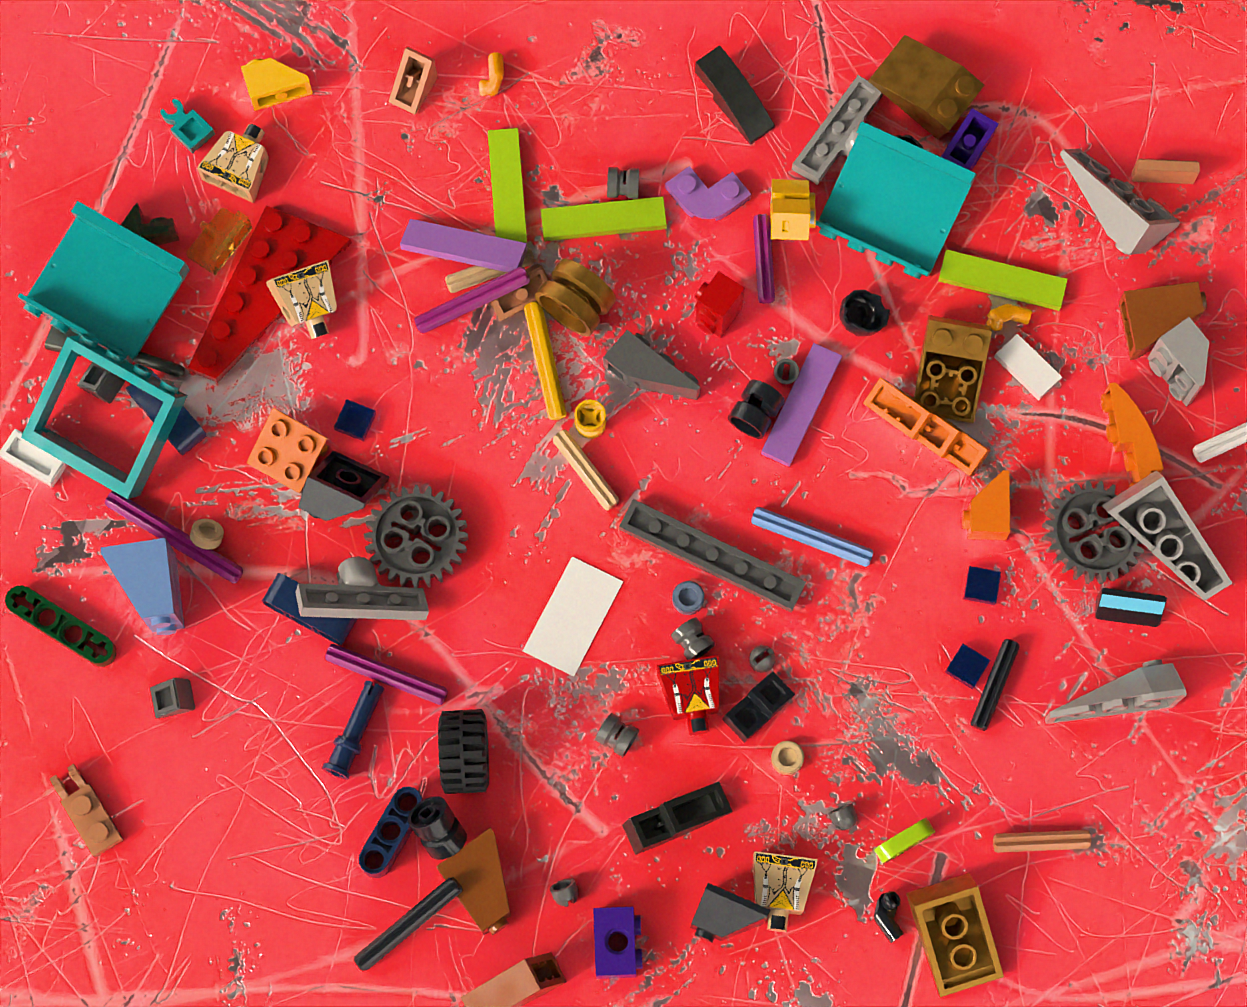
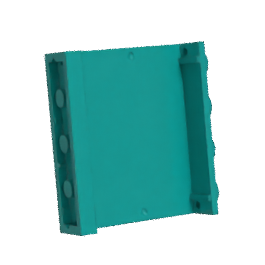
(895, 201)
(106, 283)

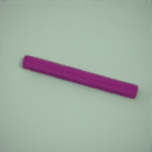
(174, 536)

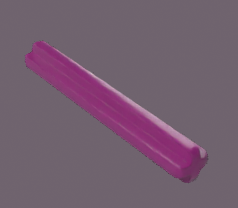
(472, 299)
(386, 674)

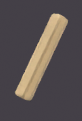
(477, 274)
(585, 470)

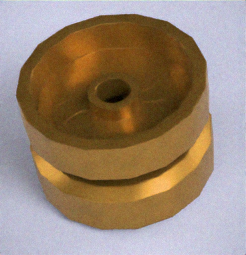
(575, 297)

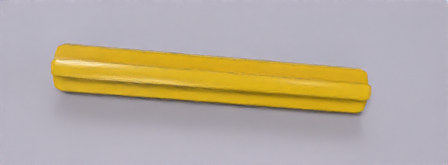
(545, 361)

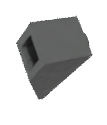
(642, 368)

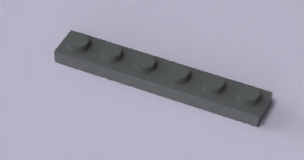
(712, 555)

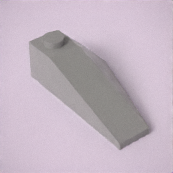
(1123, 215)
(1144, 689)

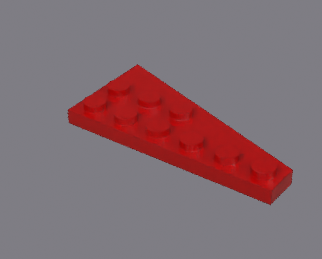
(247, 306)

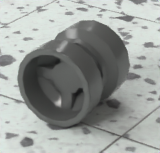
(615, 182)
(692, 639)
(611, 729)

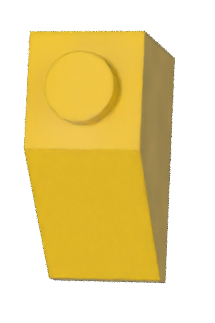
(273, 83)

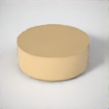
(206, 533)
(787, 757)

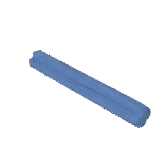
(812, 536)

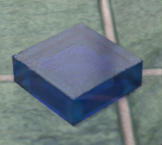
(355, 420)
(982, 585)
(967, 666)

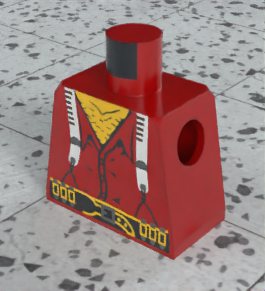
(691, 690)

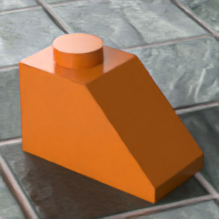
(989, 511)

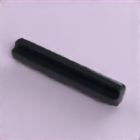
(995, 684)

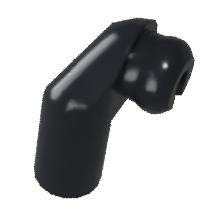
(885, 914)

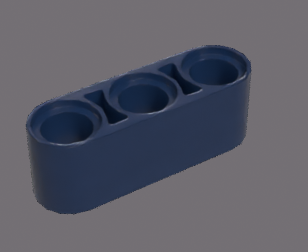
(186, 430)
(282, 599)
(388, 848)

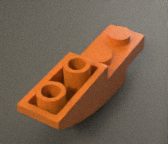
(1130, 433)

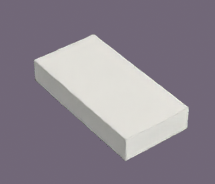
(1027, 367)
(32, 459)

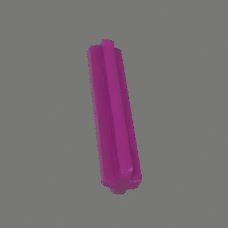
(764, 258)

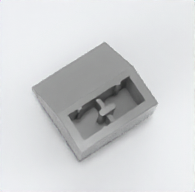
(1181, 360)

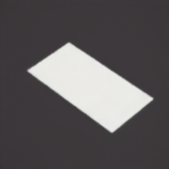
(572, 616)

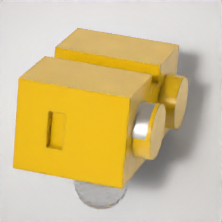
(791, 210)

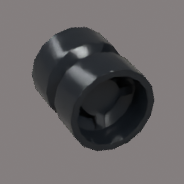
(755, 410)
(437, 828)

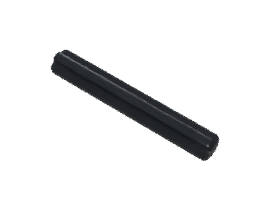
(408, 924)

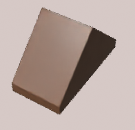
(413, 80)

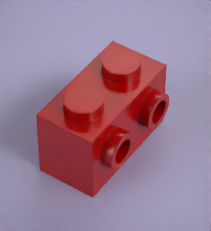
(718, 304)

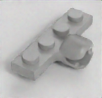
(837, 131)
(360, 596)

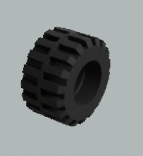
(463, 751)

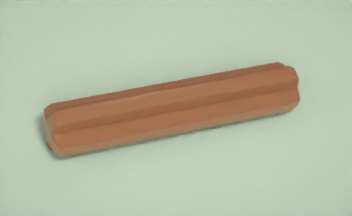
(1042, 841)

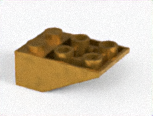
(952, 367)

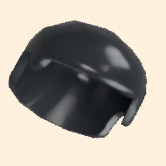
(863, 313)

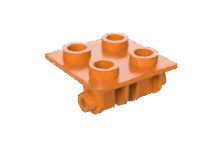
(287, 450)

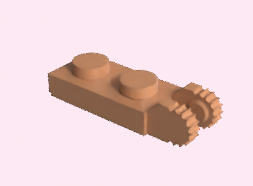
(87, 814)

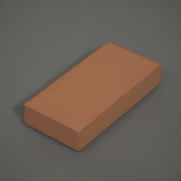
(1165, 171)

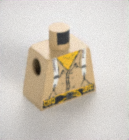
(236, 163)
(306, 297)
(782, 885)

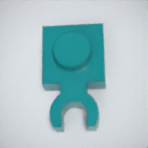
(188, 128)

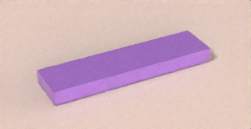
(463, 246)
(801, 405)

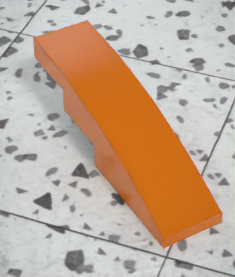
(926, 426)

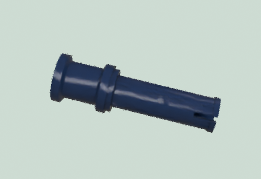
(348, 744)

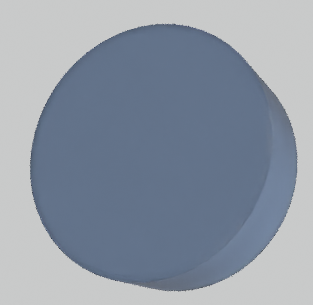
(688, 598)

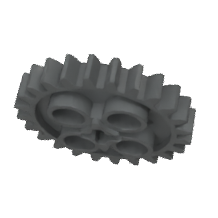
(431, 513)
(1106, 559)

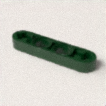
(60, 626)

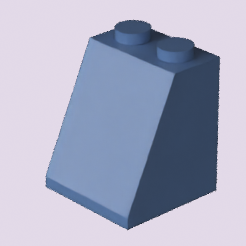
(150, 581)

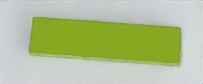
(507, 184)
(603, 218)
(1002, 280)

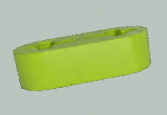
(904, 840)

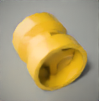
(590, 413)

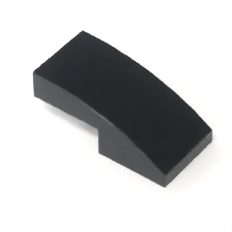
(758, 706)

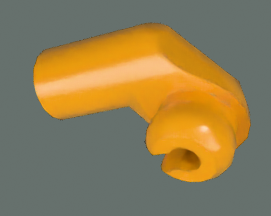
(496, 74)
(1007, 312)

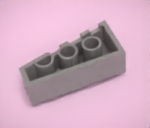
(1164, 527)

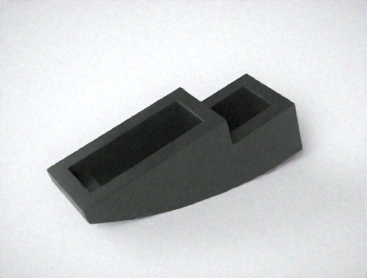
(734, 94)
(676, 818)

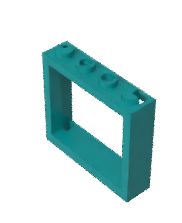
(80, 459)

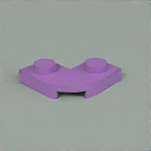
(707, 203)

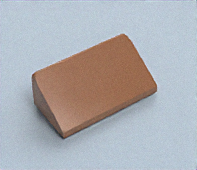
(516, 300)

